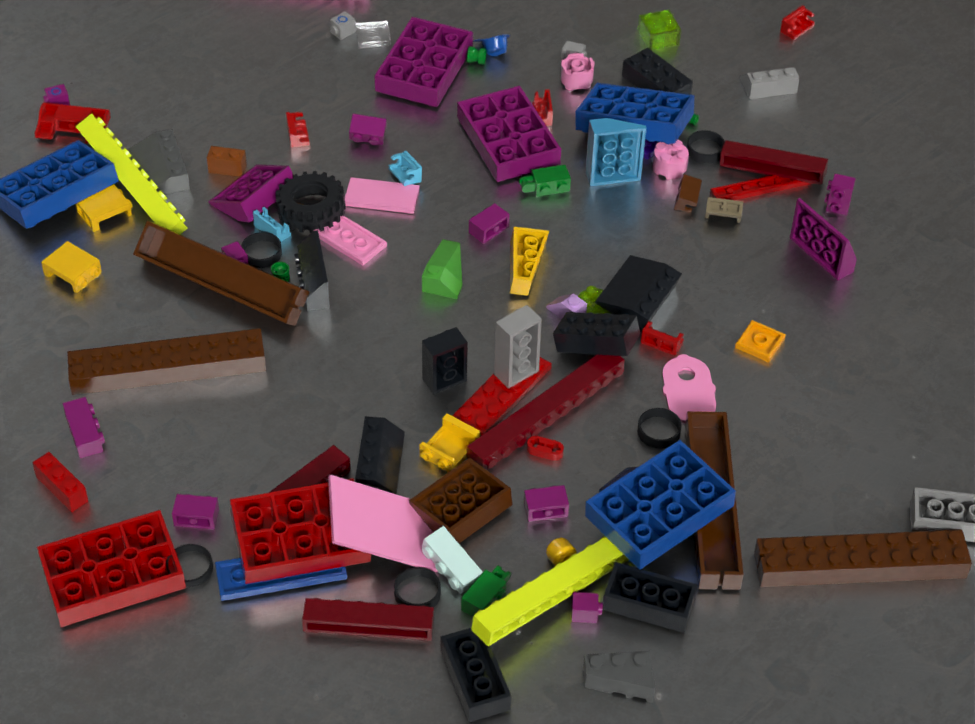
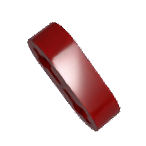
(545, 447)

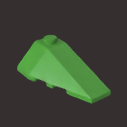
(444, 271)

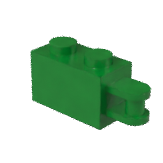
(547, 181)
(485, 591)

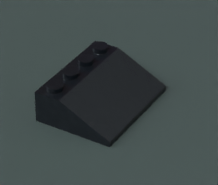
(639, 289)

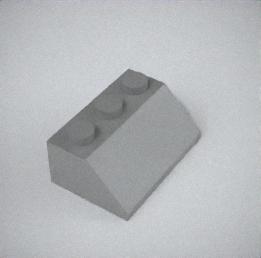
(770, 83)

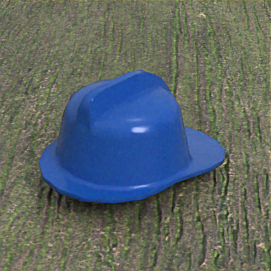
(495, 45)

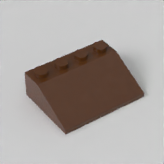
(462, 500)

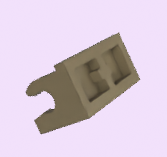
(724, 208)

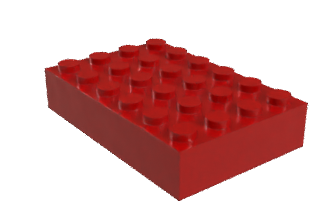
(288, 534)
(111, 568)

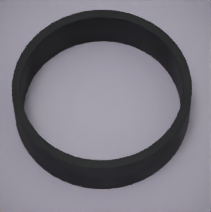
(705, 134)
(263, 236)
(659, 443)
(194, 547)
(418, 571)

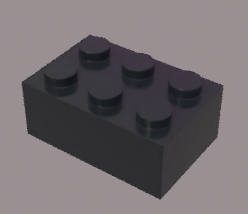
(444, 360)

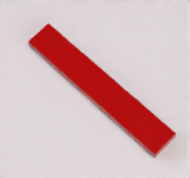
(755, 187)

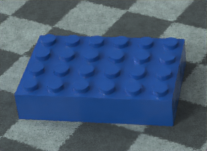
(661, 111)
(55, 183)
(660, 504)

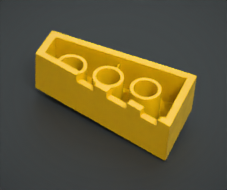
(525, 256)

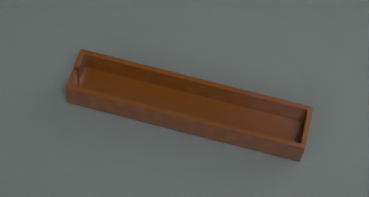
(221, 273)
(166, 361)
(718, 541)
(862, 558)

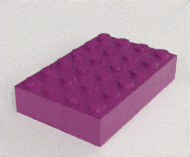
(423, 61)
(508, 133)

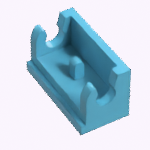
(406, 169)
(268, 224)

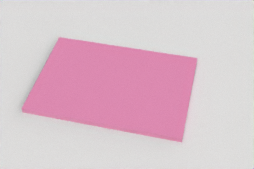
(377, 523)

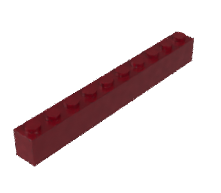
(544, 410)

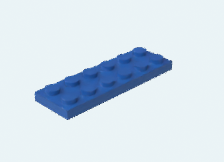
(233, 585)

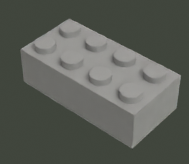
(517, 346)
(942, 511)

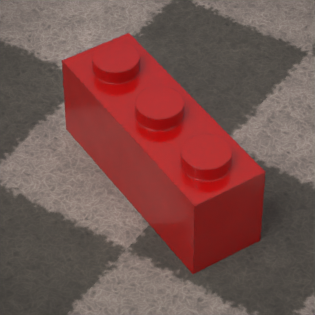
(60, 481)

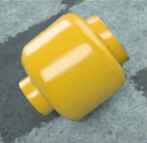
(560, 550)

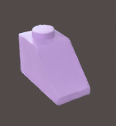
(567, 303)

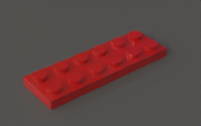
(495, 400)

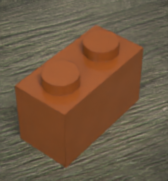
(226, 161)

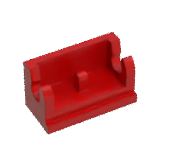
(797, 22)
(544, 107)
(297, 130)
(661, 340)

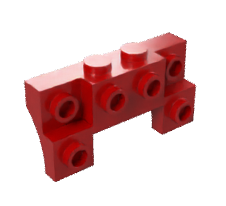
(65, 118)

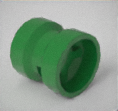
(476, 55)
(281, 270)

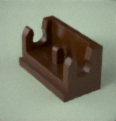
(687, 193)

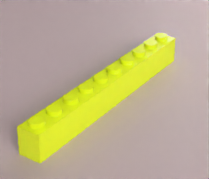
(130, 176)
(546, 591)

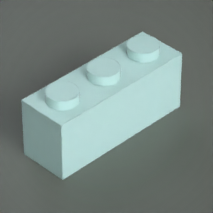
(451, 560)

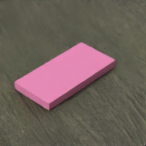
(382, 195)
(352, 240)

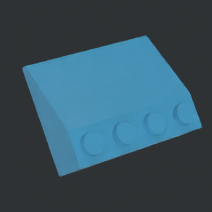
(614, 151)

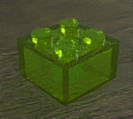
(659, 29)

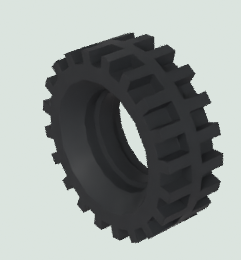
(310, 216)

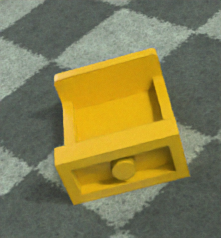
(103, 206)
(72, 266)
(449, 443)

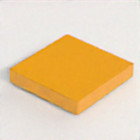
(760, 341)

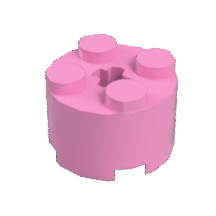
(577, 72)
(670, 160)

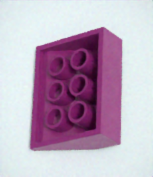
(251, 191)
(822, 241)

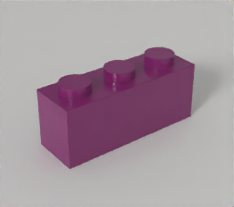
(84, 427)

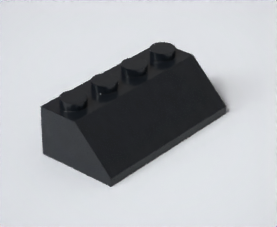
(312, 272)
(380, 454)

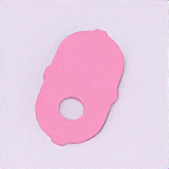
(689, 395)

